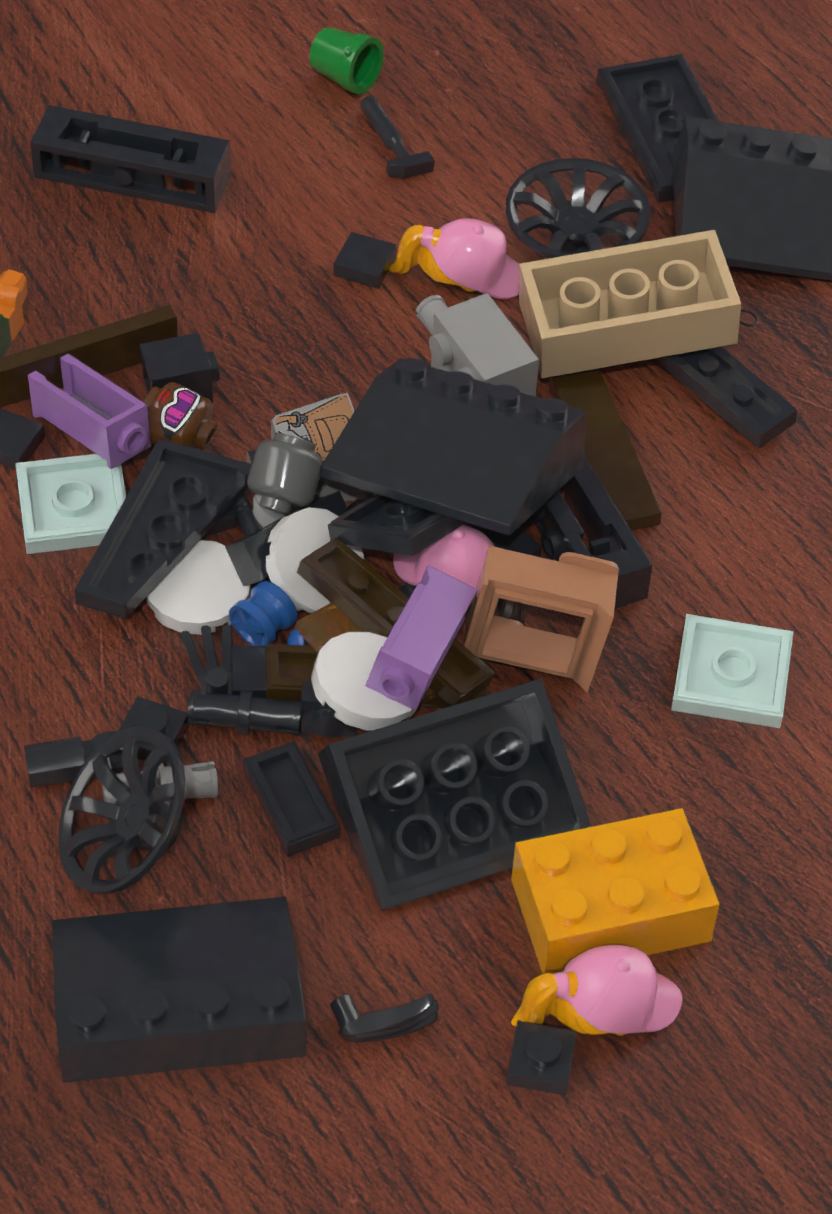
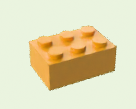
(614, 886)

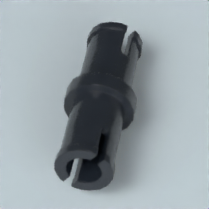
(244, 712)

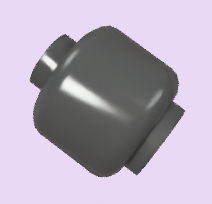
(285, 473)

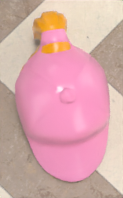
(461, 254)
(604, 993)

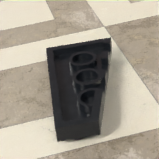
(160, 521)

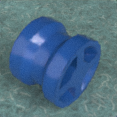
(263, 614)

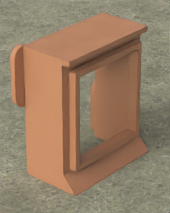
(571, 586)

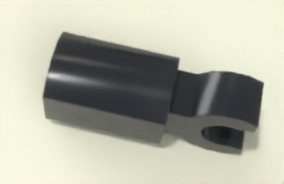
(63, 758)

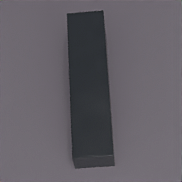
(250, 552)

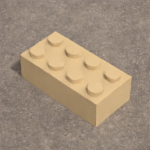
(629, 303)

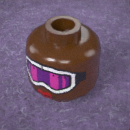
(180, 416)

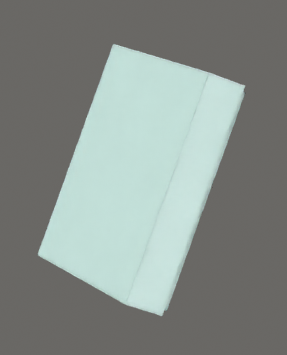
(68, 501)
(733, 671)

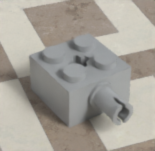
(478, 341)

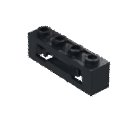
(131, 158)
(597, 517)

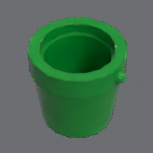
(347, 58)

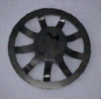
(576, 221)
(140, 818)

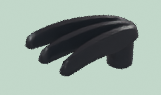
(214, 677)
(385, 1023)

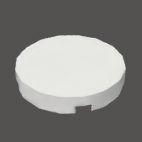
(290, 542)
(198, 590)
(341, 679)

